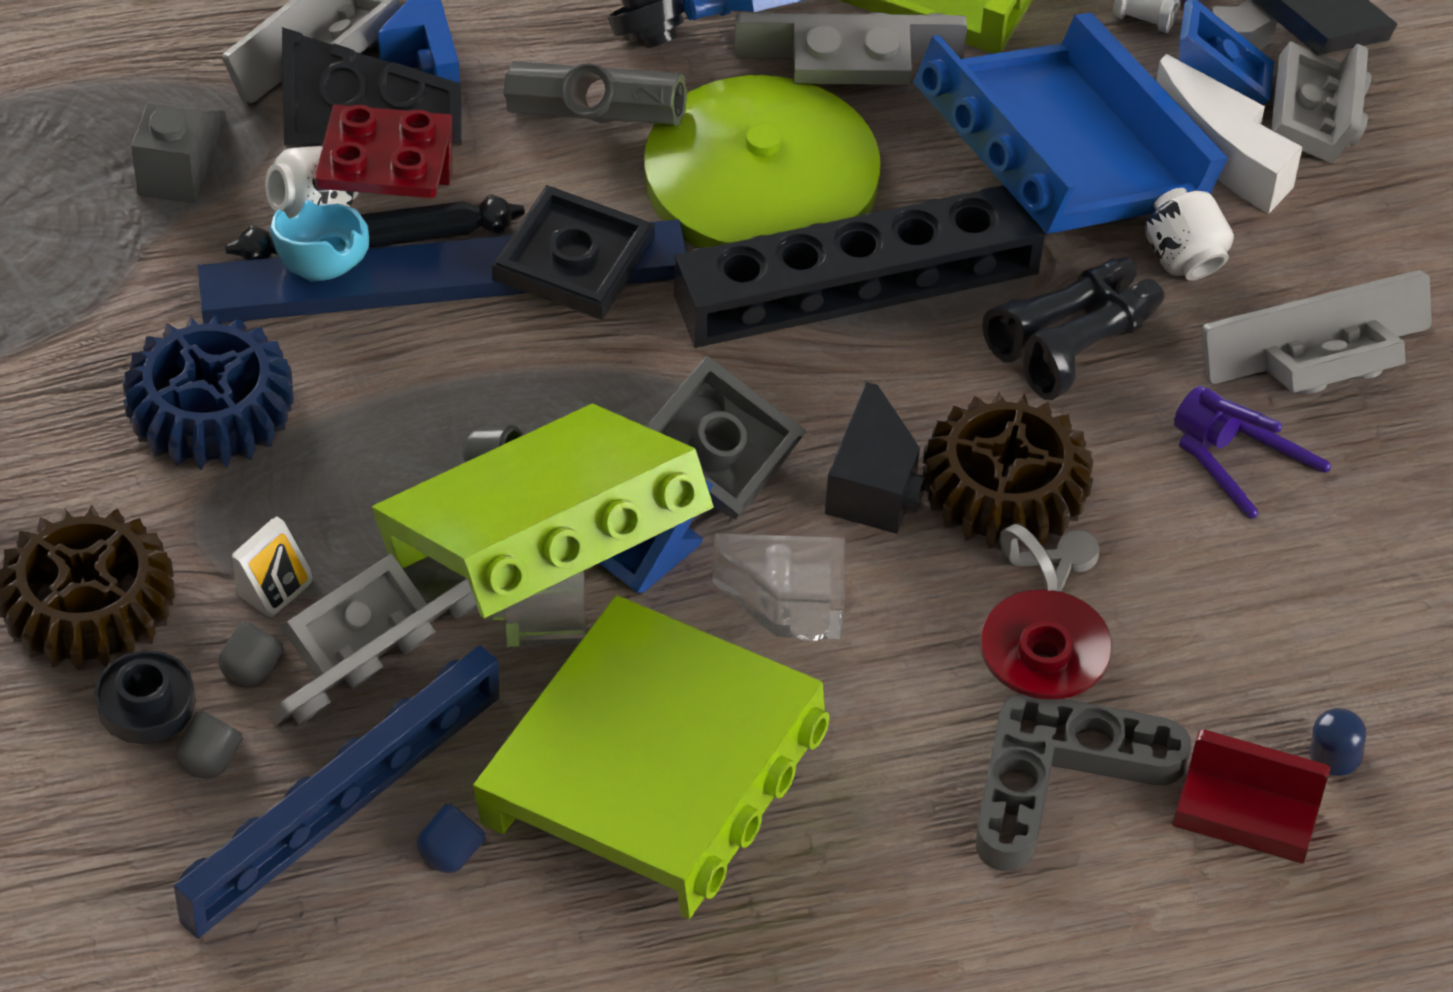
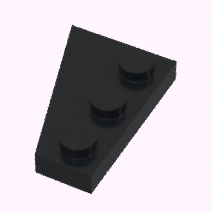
(330, 74)

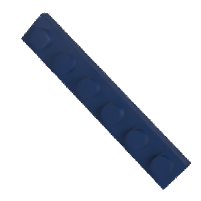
(336, 792)

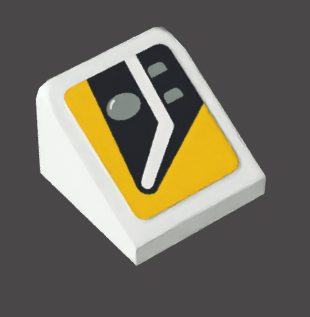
(270, 569)

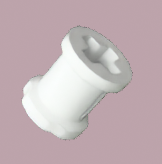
(1154, 11)

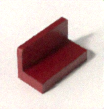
(1251, 795)

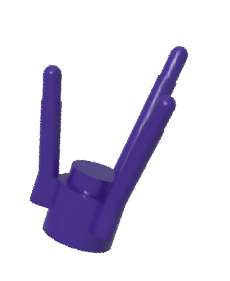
(1214, 421)

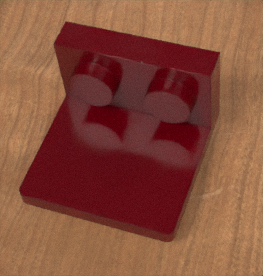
(386, 151)

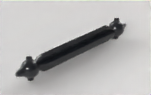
(403, 225)

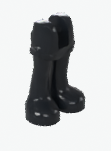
(1050, 353)

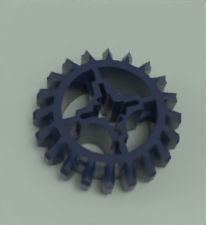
(208, 391)

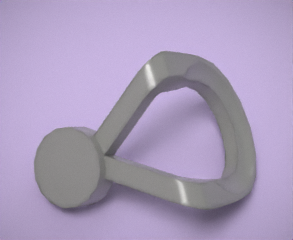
(1075, 552)

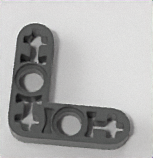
(1040, 751)

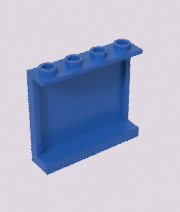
(1071, 126)

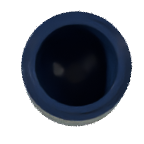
(1338, 740)
(449, 840)

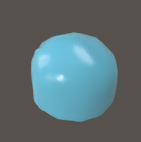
(320, 240)

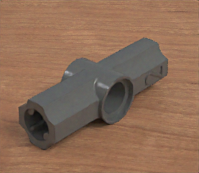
(628, 94)

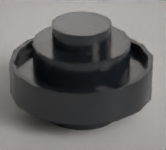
(647, 20)
(145, 697)

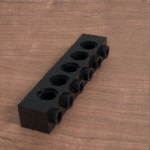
(855, 265)

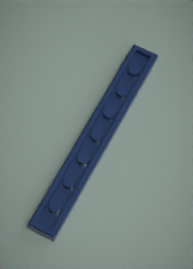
(389, 278)

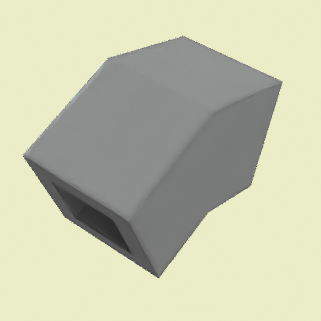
(1249, 22)

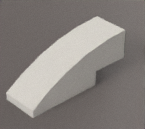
(1259, 160)

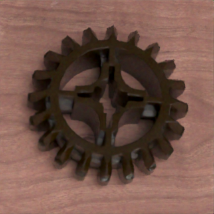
(972, 455)
(86, 608)

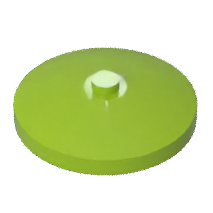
(760, 161)

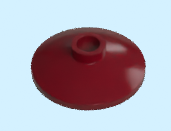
(1047, 625)

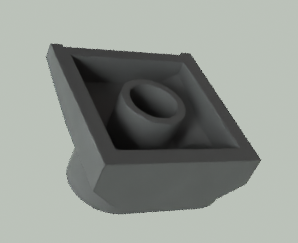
(734, 432)

